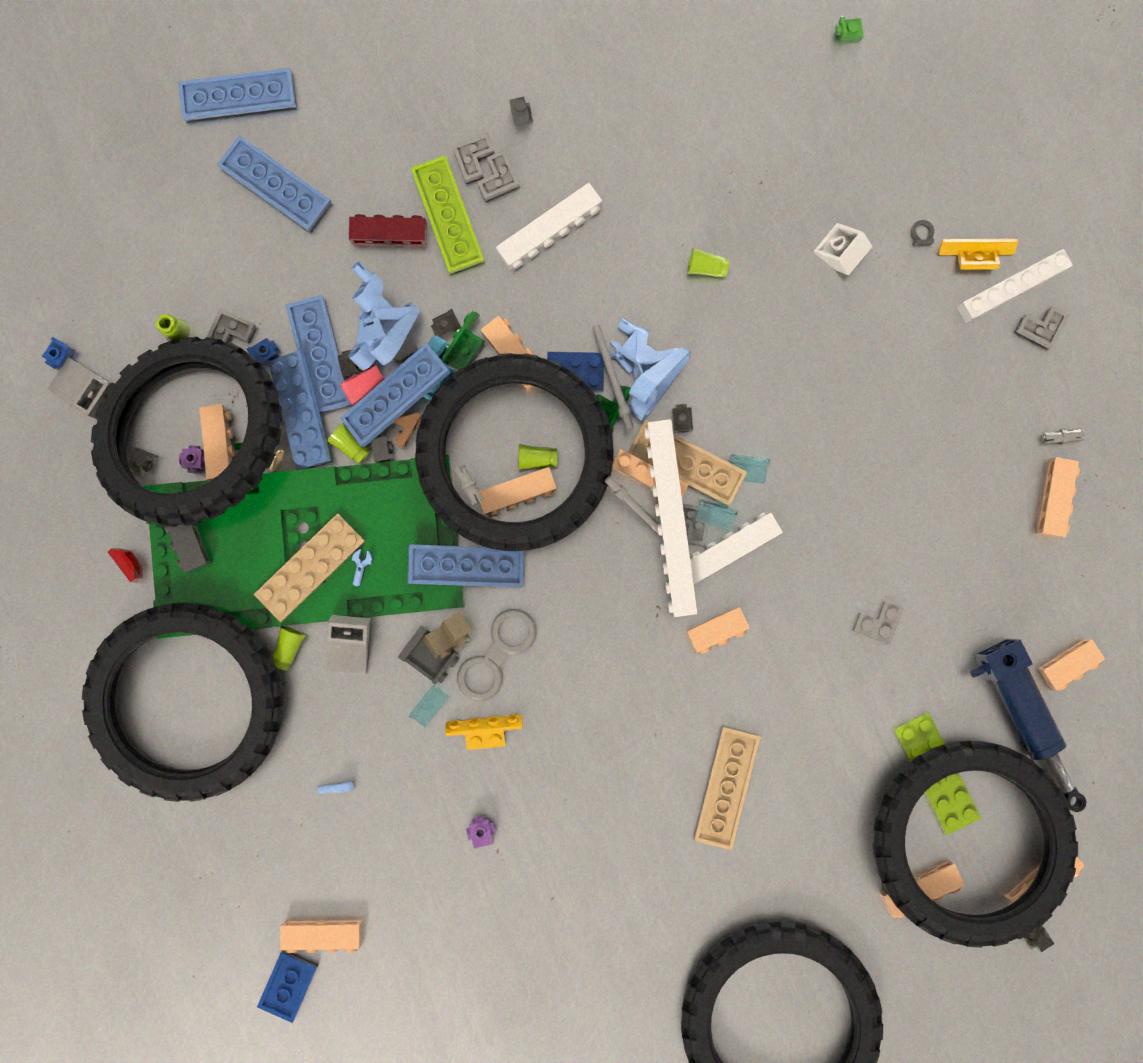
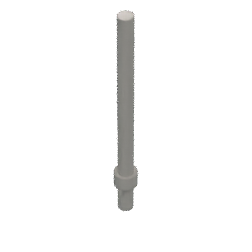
(624, 410)
(621, 492)

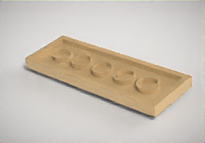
(697, 467)
(309, 567)
(727, 788)

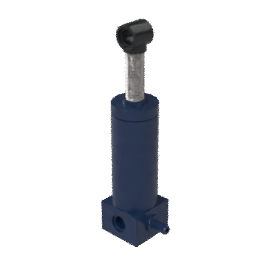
(1008, 669)

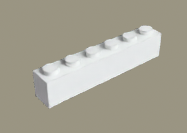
(549, 226)
(1014, 286)
(733, 546)

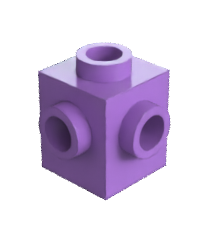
(197, 464)
(481, 839)

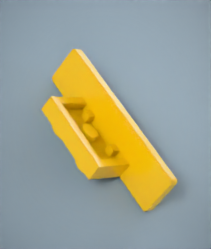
(978, 252)
(484, 732)

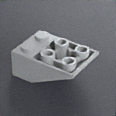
(79, 387)
(347, 644)

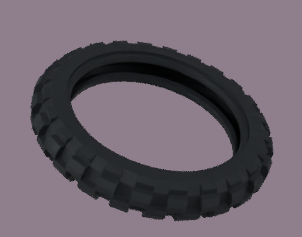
(498, 371)
(235, 480)
(127, 761)
(1058, 855)
(781, 938)

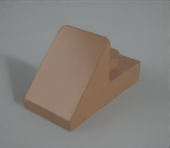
(410, 425)

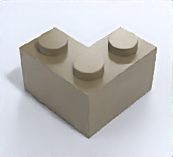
(451, 634)

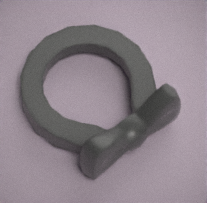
(930, 240)

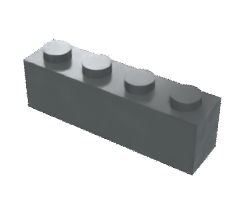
(189, 547)

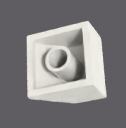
(843, 248)

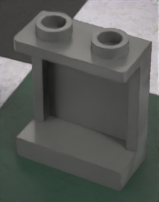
(420, 657)

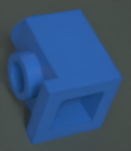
(63, 352)
(270, 354)

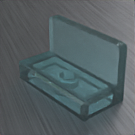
(754, 466)
(716, 514)
(429, 706)

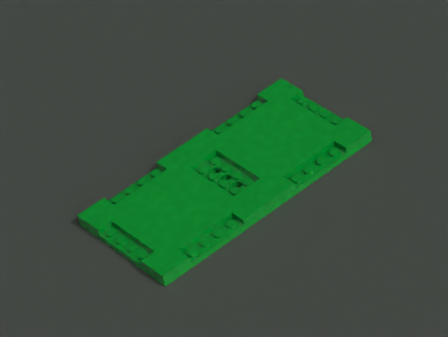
(263, 534)

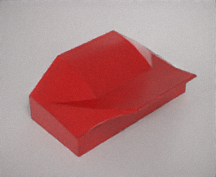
(127, 563)

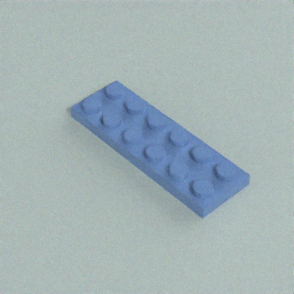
(236, 94)
(274, 183)
(315, 337)
(395, 395)
(300, 410)
(464, 566)

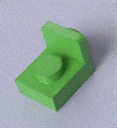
(849, 29)

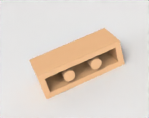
(718, 630)
(1071, 665)

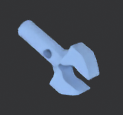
(622, 361)
(360, 566)
(338, 788)

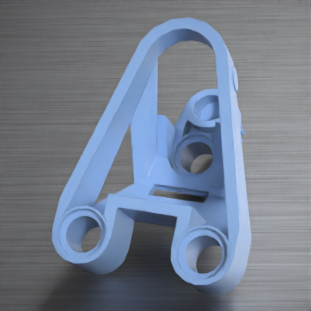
(386, 324)
(650, 378)

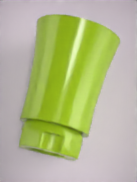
(707, 264)
(172, 327)
(346, 442)
(536, 457)
(287, 647)

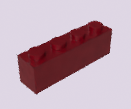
(388, 230)

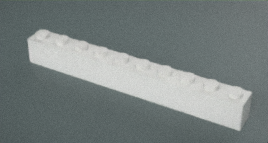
(672, 518)

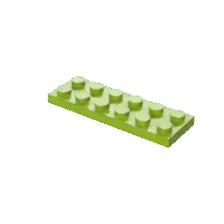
(447, 214)
(948, 796)

